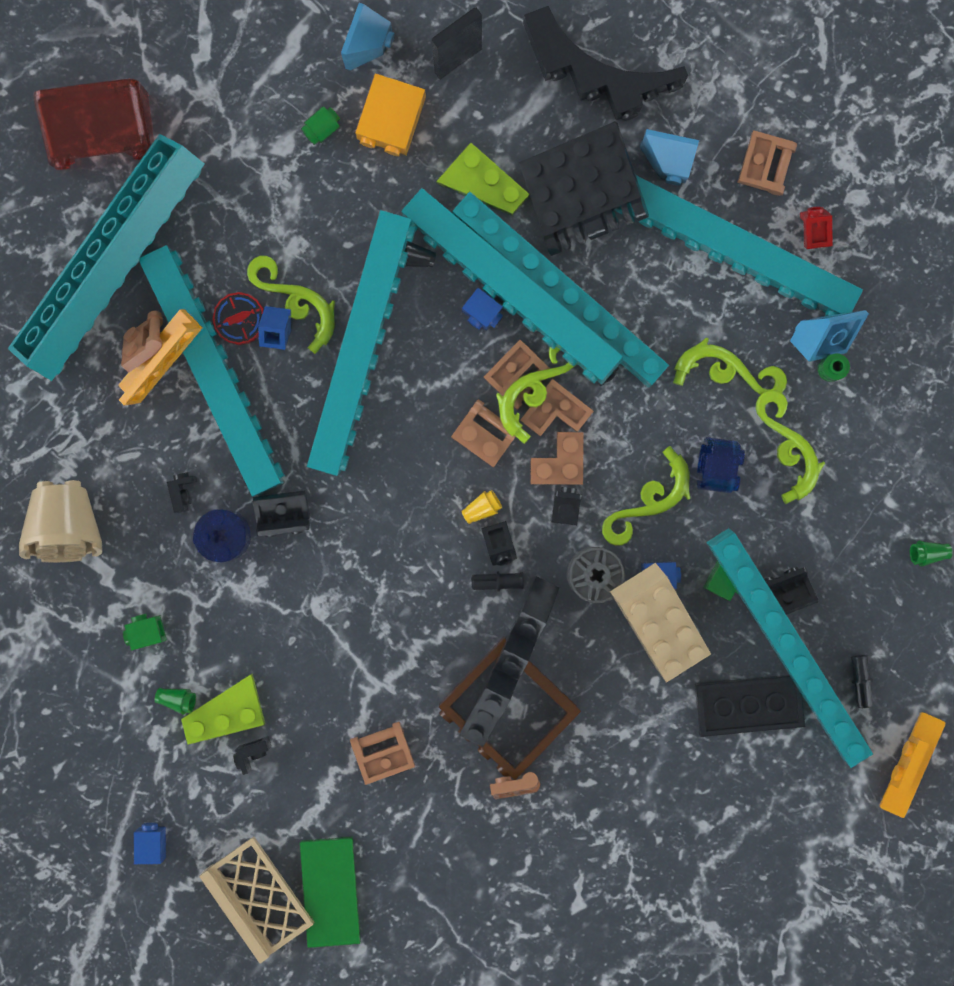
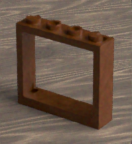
(488, 750)

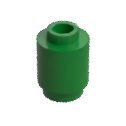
(321, 125)
(826, 369)

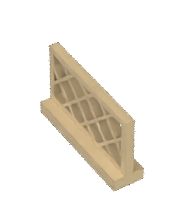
(241, 916)

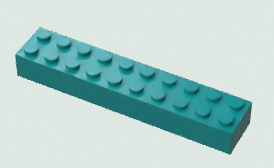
(106, 257)

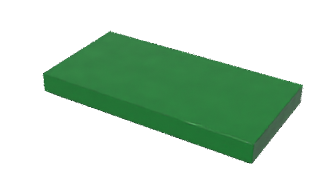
(330, 891)

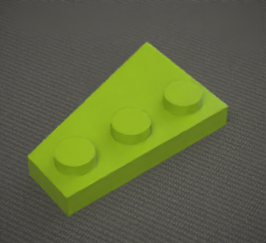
(484, 179)
(226, 713)

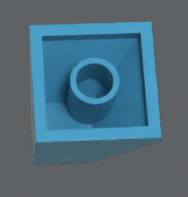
(366, 38)
(669, 155)
(827, 334)

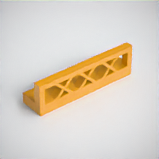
(175, 339)

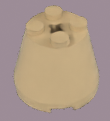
(59, 524)

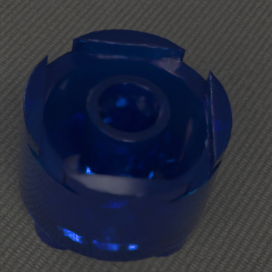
(719, 465)
(207, 538)

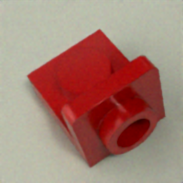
(817, 227)

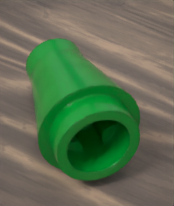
(926, 553)
(179, 700)

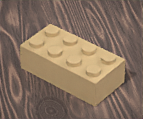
(660, 622)

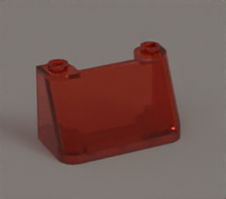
(94, 121)

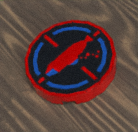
(238, 318)

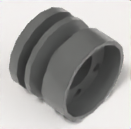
(580, 572)

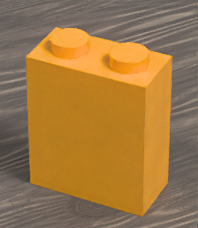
(390, 115)

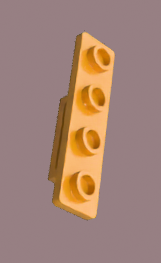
(912, 764)

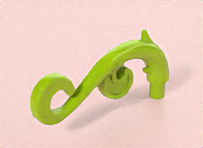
(297, 293)
(703, 349)
(532, 380)
(795, 440)
(681, 488)

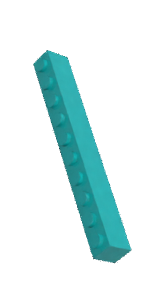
(746, 252)
(513, 287)
(360, 343)
(636, 355)
(213, 375)
(789, 647)

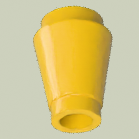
(482, 507)

